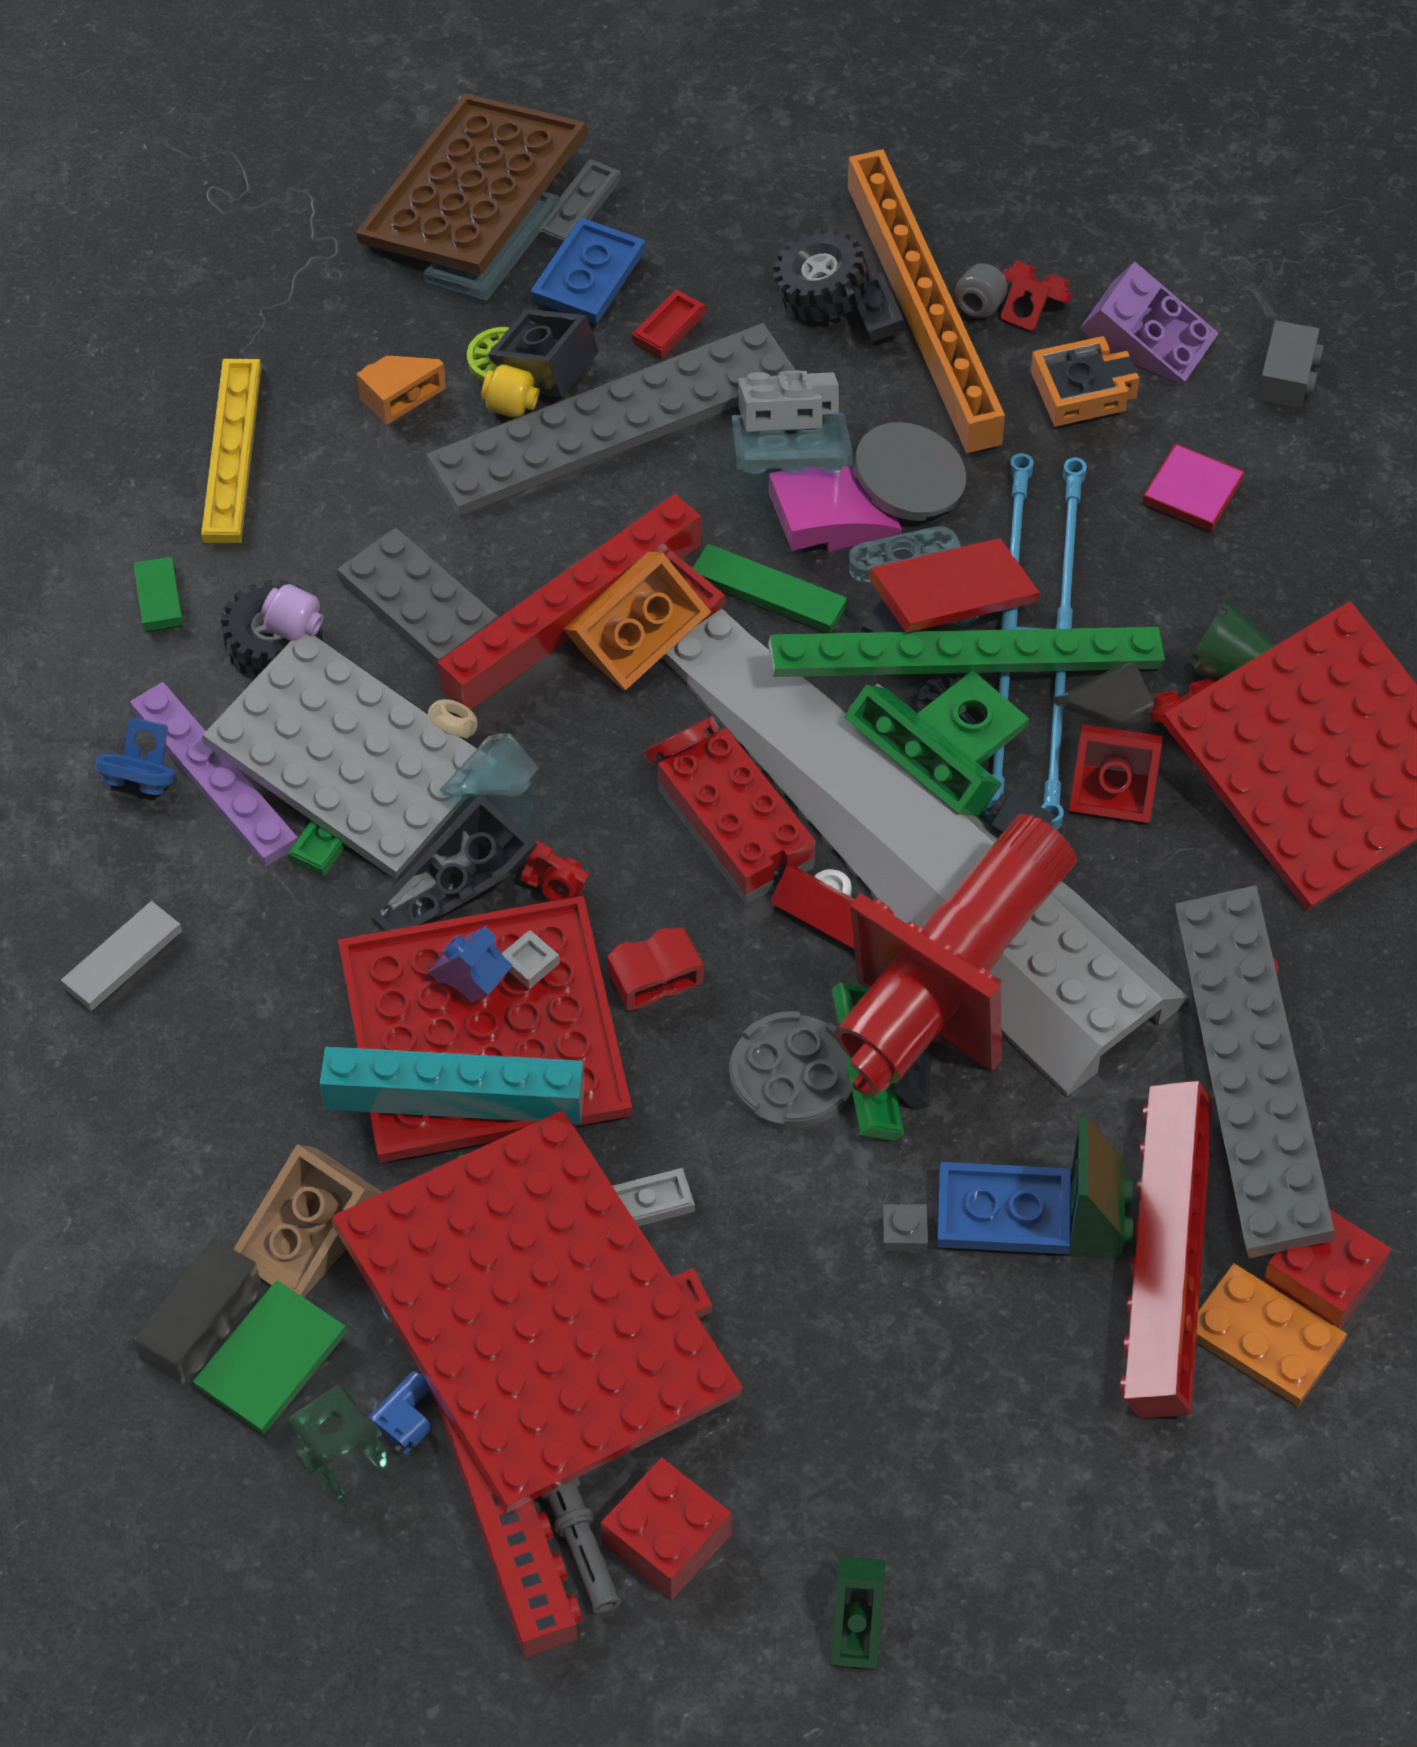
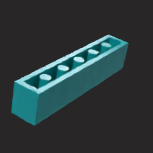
(451, 1084)

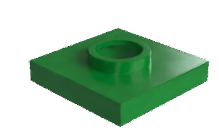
(978, 740)

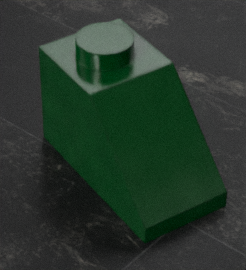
(857, 1612)

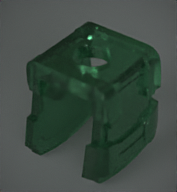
(319, 1449)

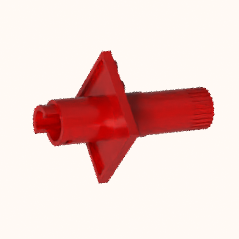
(939, 973)

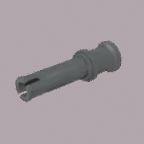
(575, 1524)

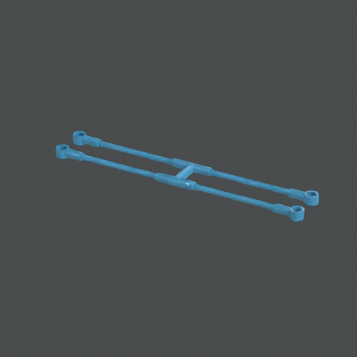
(1064, 618)

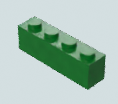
(923, 750)

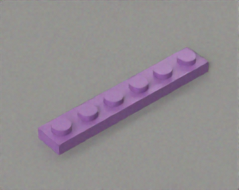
(216, 777)

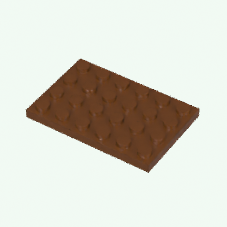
(472, 183)

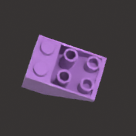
(1150, 325)

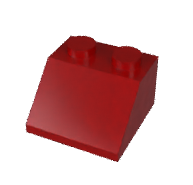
(1115, 773)

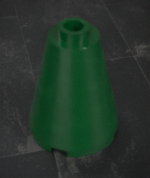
(1228, 645)

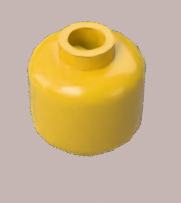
(509, 391)

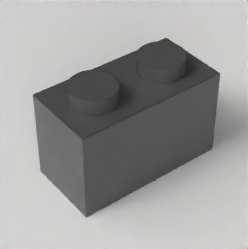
(1289, 364)

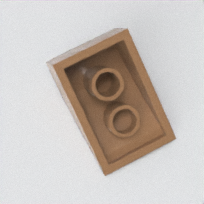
(293, 1226)

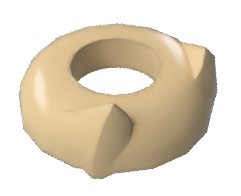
(453, 725)

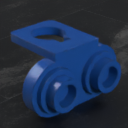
(146, 771)

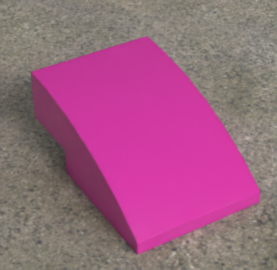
(827, 509)

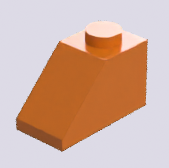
(399, 384)

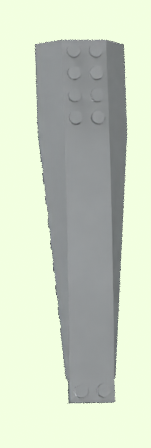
(1065, 977)

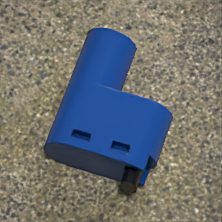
(398, 1419)

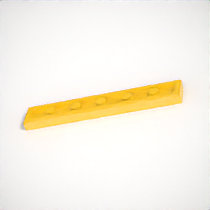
(231, 451)

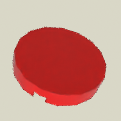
(681, 740)

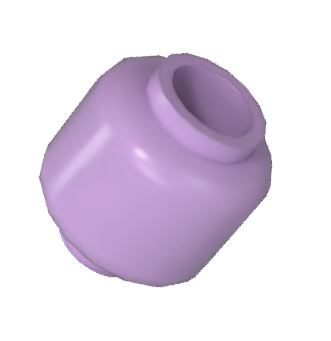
(292, 612)

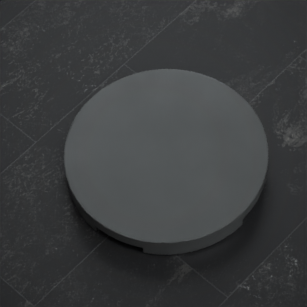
(909, 470)
(790, 1071)

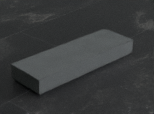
(579, 200)

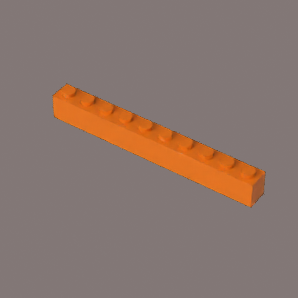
(926, 302)

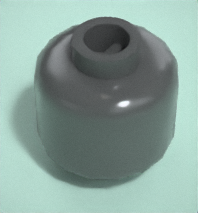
(980, 290)

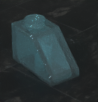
(494, 770)

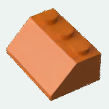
(637, 619)

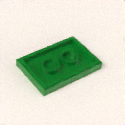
(270, 1357)

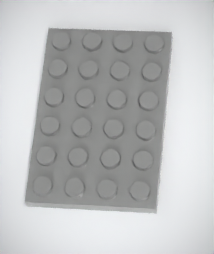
(343, 752)

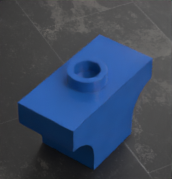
(472, 964)

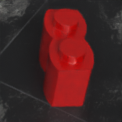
(655, 968)

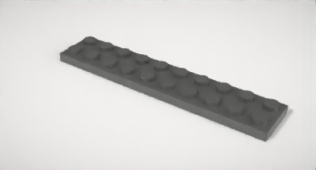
(603, 420)
(1254, 1073)

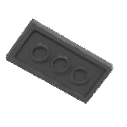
(415, 595)

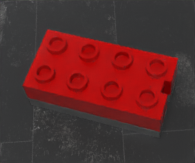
(735, 814)

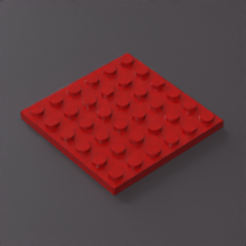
(1313, 752)
(559, 1017)

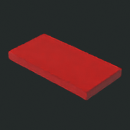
(953, 585)

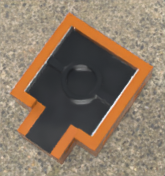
(1083, 380)

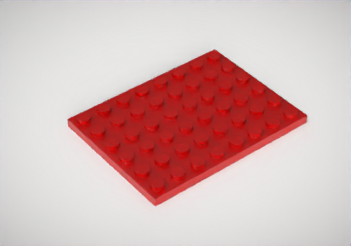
(535, 1309)

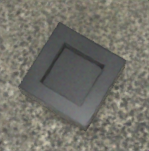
(905, 1227)

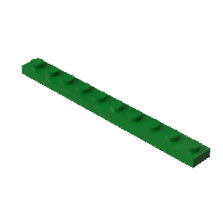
(964, 651)

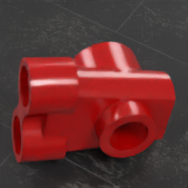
(556, 875)

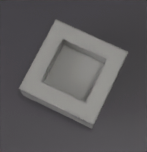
(530, 959)

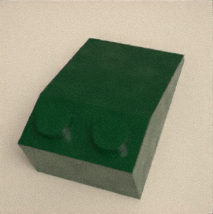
(1098, 1196)

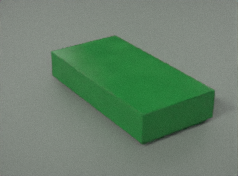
(158, 594)

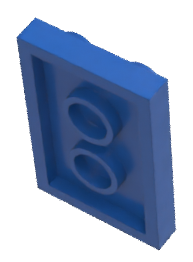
(588, 270)
(1004, 1208)

